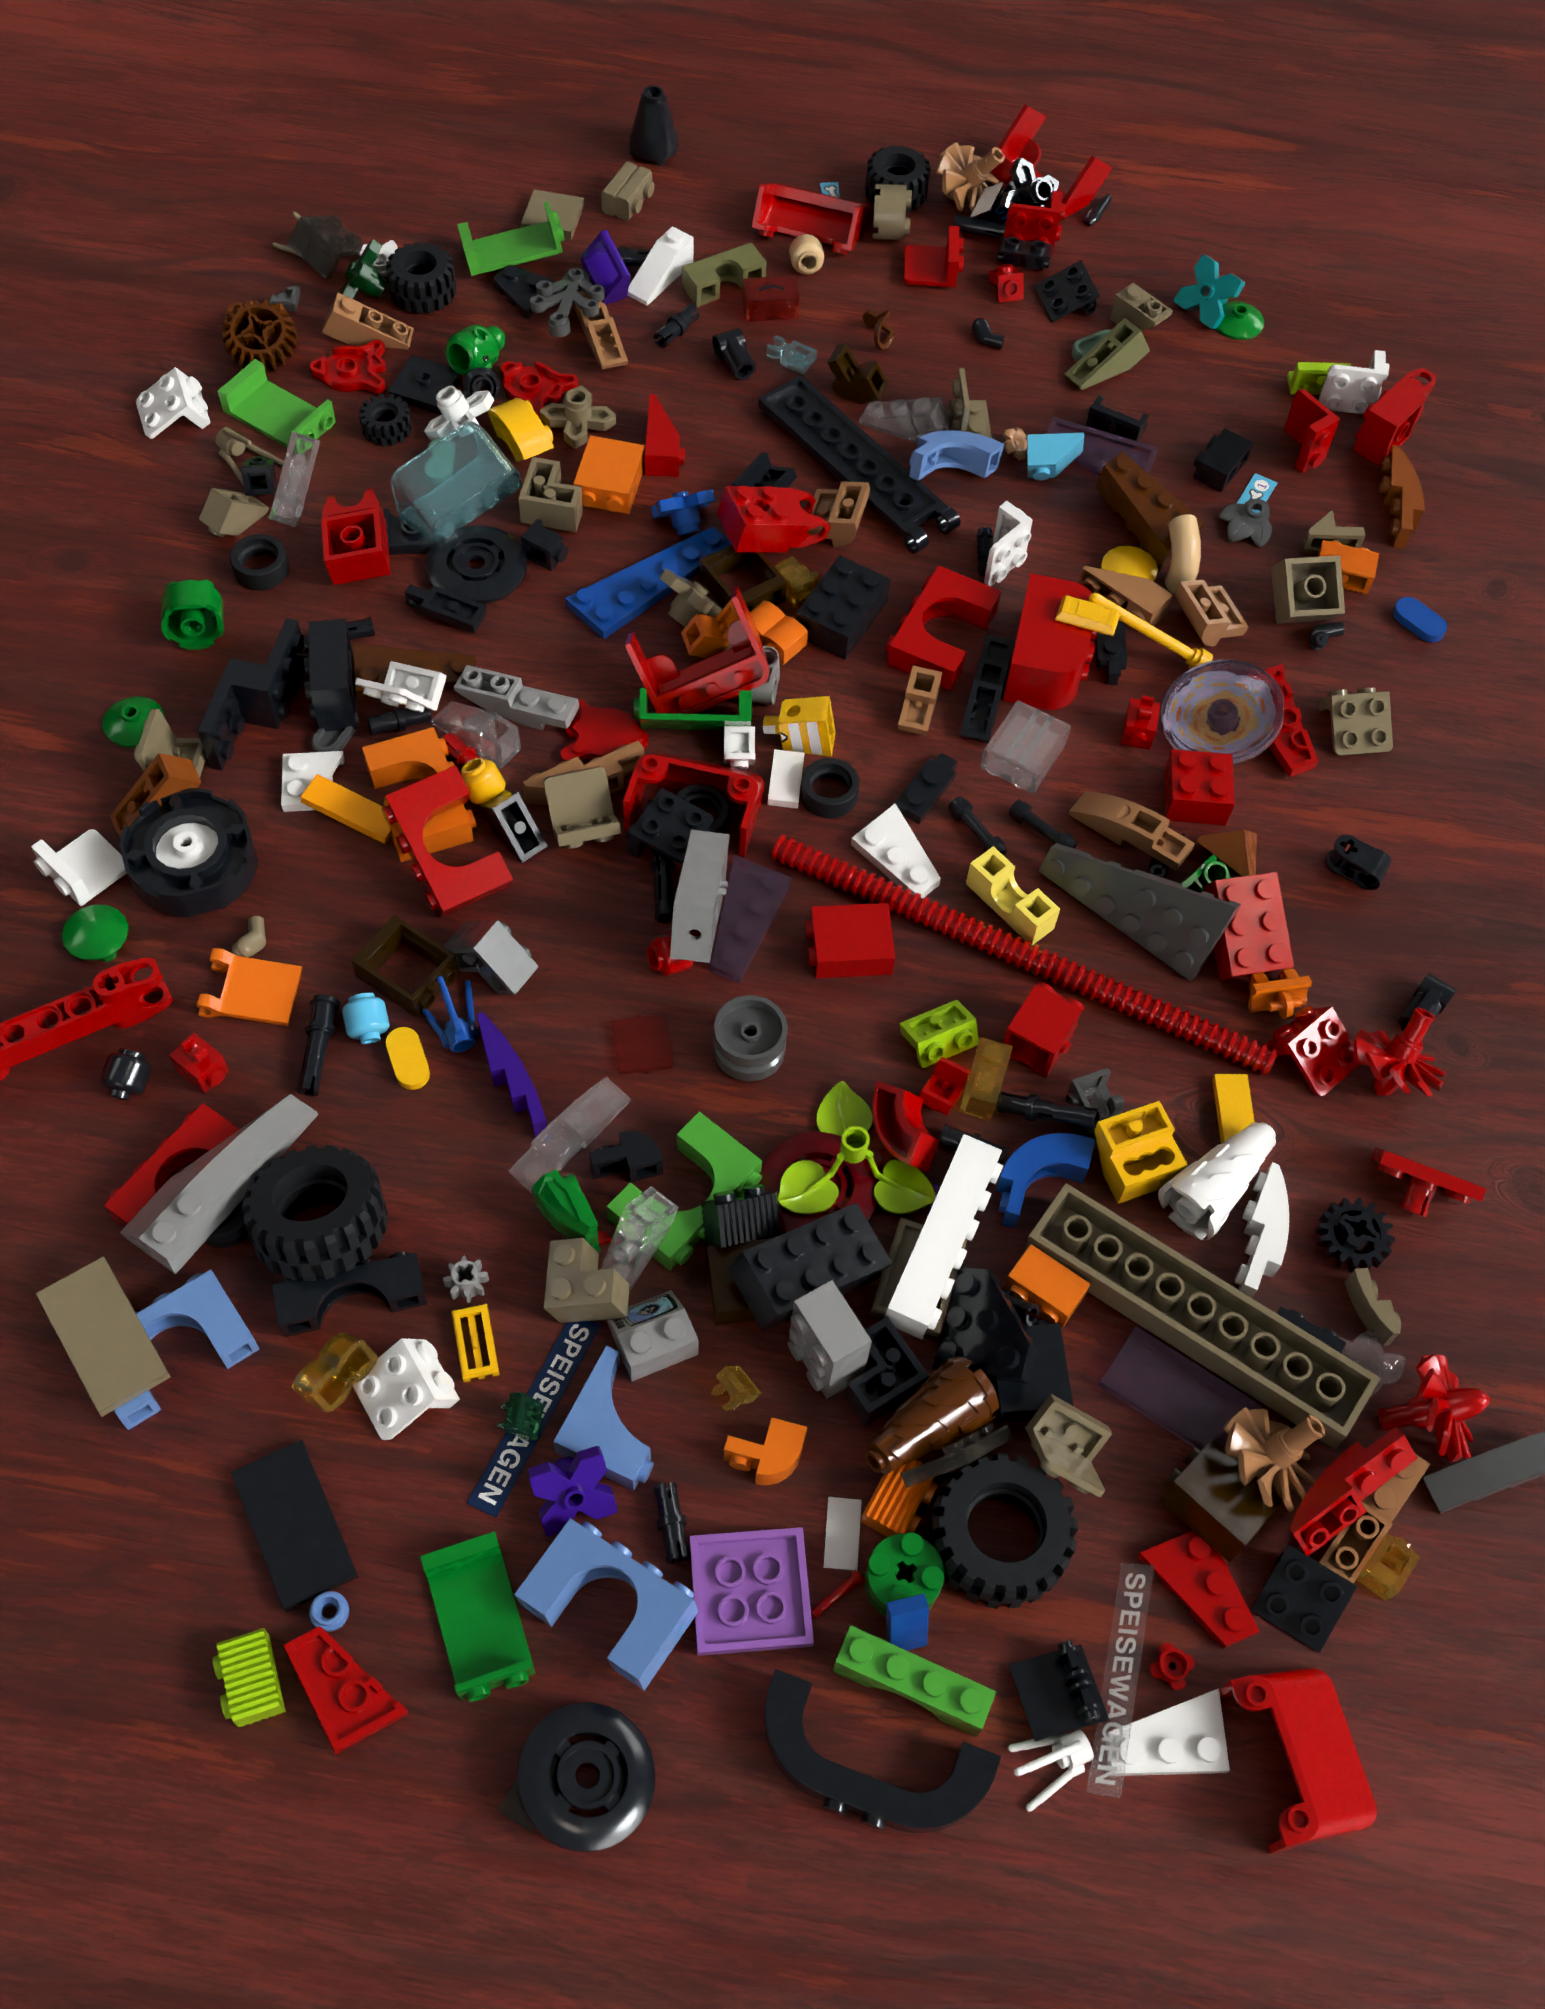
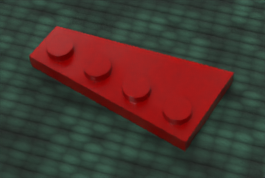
(1293, 744)

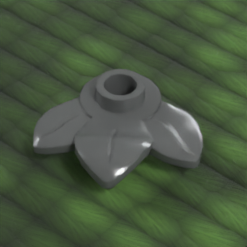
(1247, 523)

